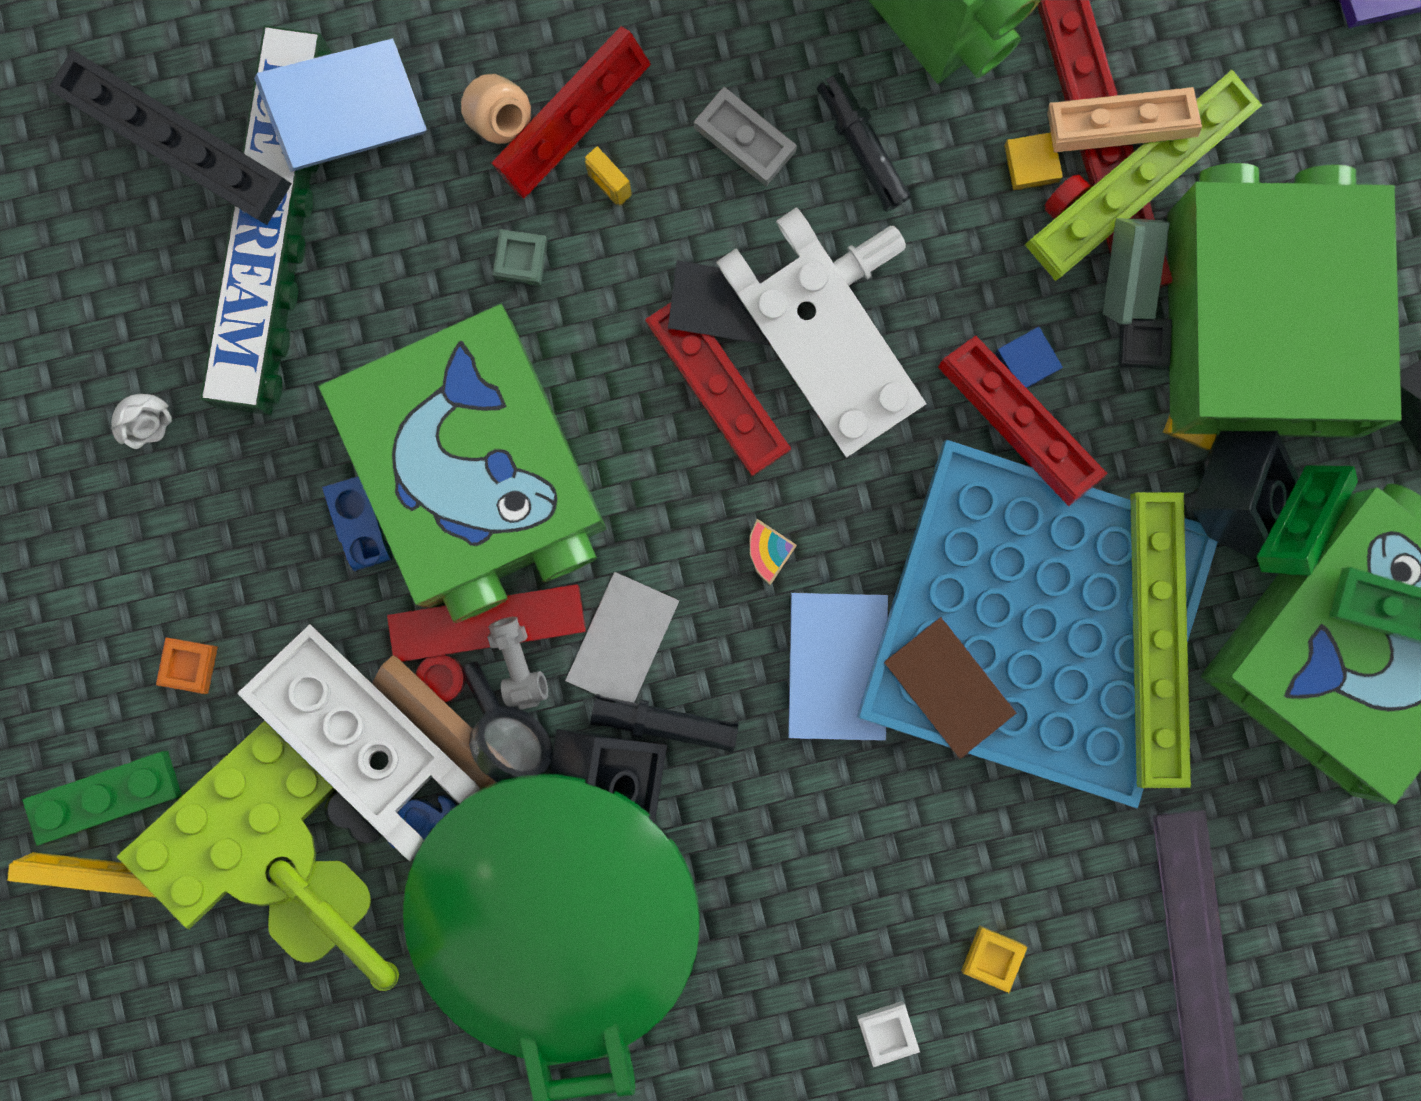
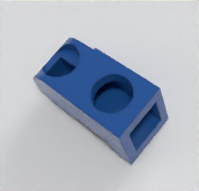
(356, 524)

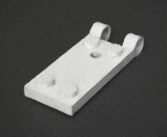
(836, 354)
(340, 722)

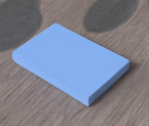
(340, 104)
(831, 662)

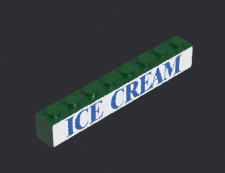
(261, 258)

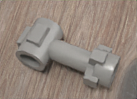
(523, 687)

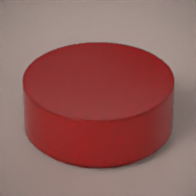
(1066, 195)
(442, 676)

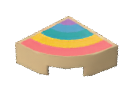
(768, 551)

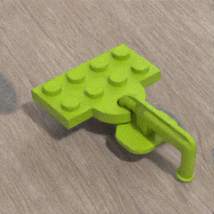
(234, 830)

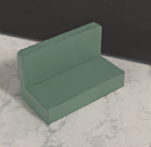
(1135, 269)

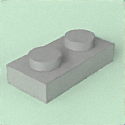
(745, 136)

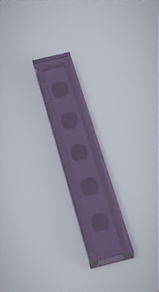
(1197, 956)

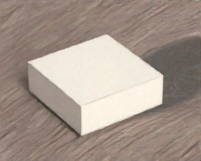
(888, 1034)

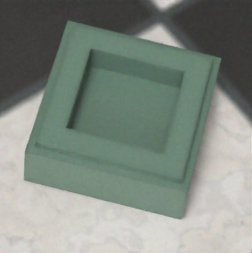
(520, 257)

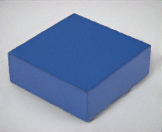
(1029, 358)

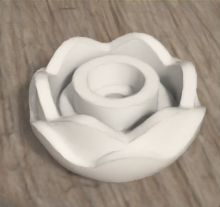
(140, 420)

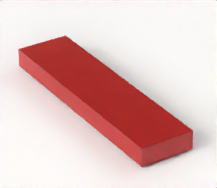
(571, 112)
(721, 393)
(1022, 420)
(433, 633)

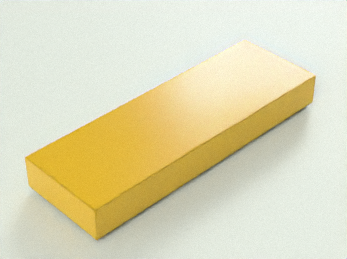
(76, 874)

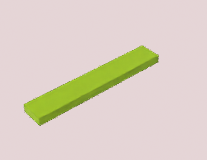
(1139, 179)
(1160, 640)

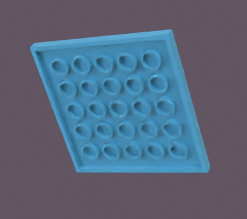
(1040, 608)

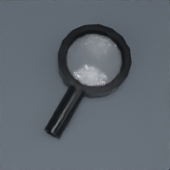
(505, 739)

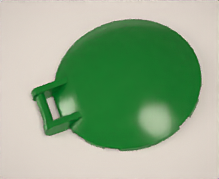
(552, 926)

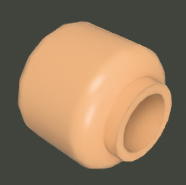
(495, 108)

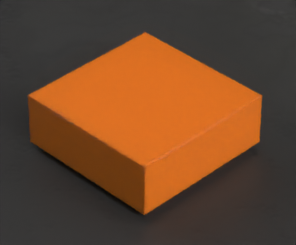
(186, 665)

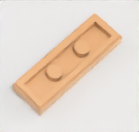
(1124, 119)

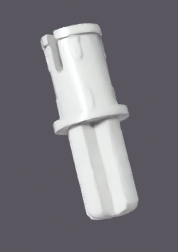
(870, 255)

